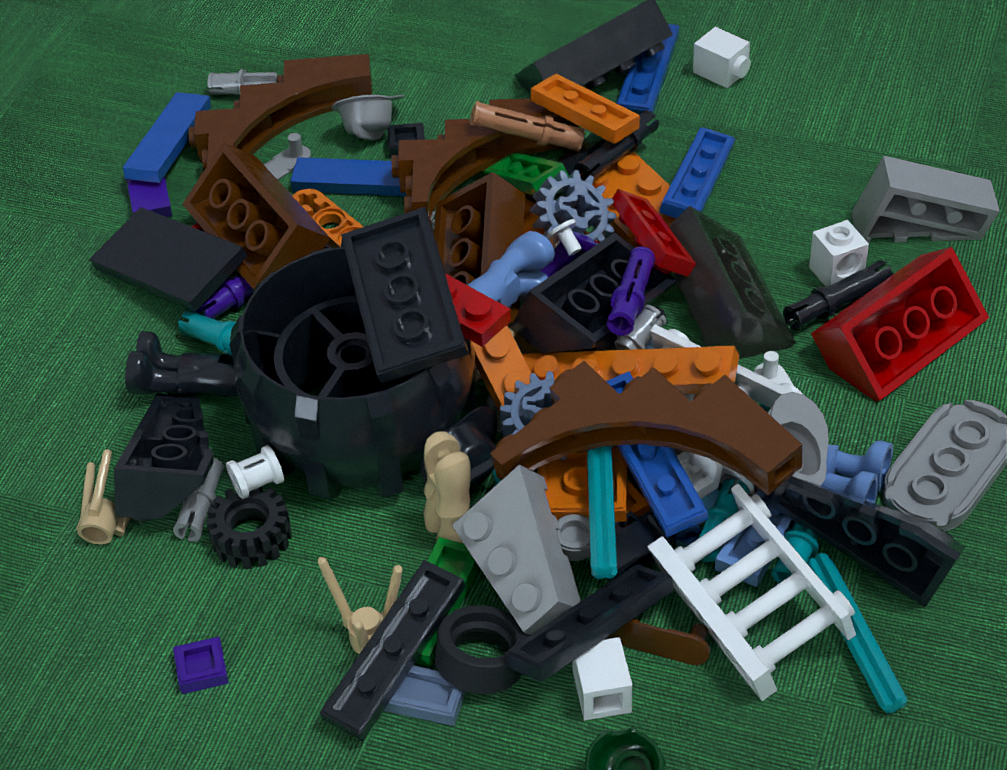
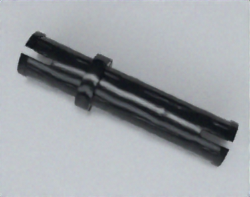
(610, 153)
(826, 300)

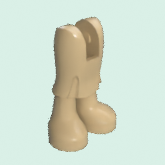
(446, 485)

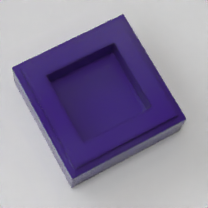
(200, 665)

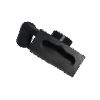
(634, 540)

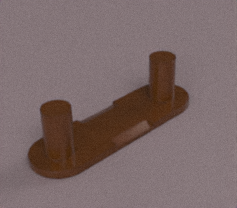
(666, 643)

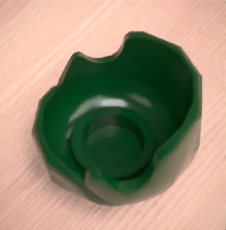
(624, 751)

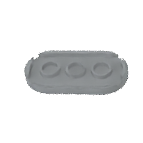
(949, 464)

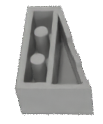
(924, 201)
(520, 549)

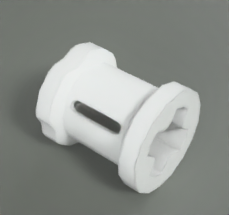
(255, 472)

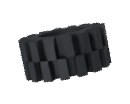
(254, 544)

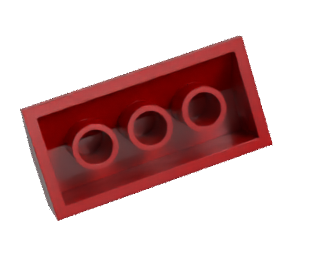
(901, 324)

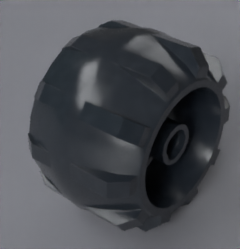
(357, 431)

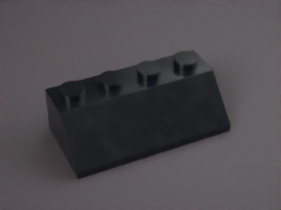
(603, 49)
(575, 302)

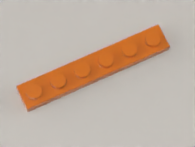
(683, 367)

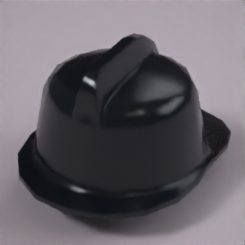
(476, 438)

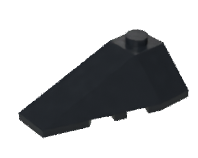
(163, 459)
(883, 540)

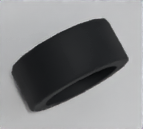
(470, 672)

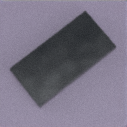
(168, 258)
(403, 295)

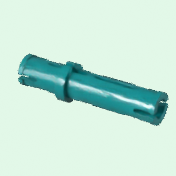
(207, 330)

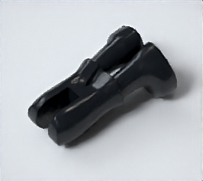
(154, 371)

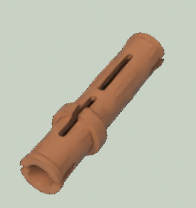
(542, 130)

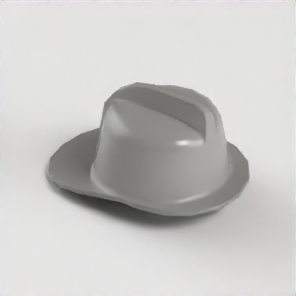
(366, 114)
(807, 424)

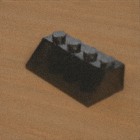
(727, 289)

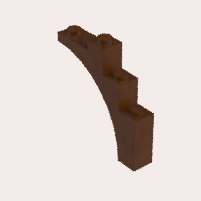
(268, 109)
(435, 167)
(651, 411)

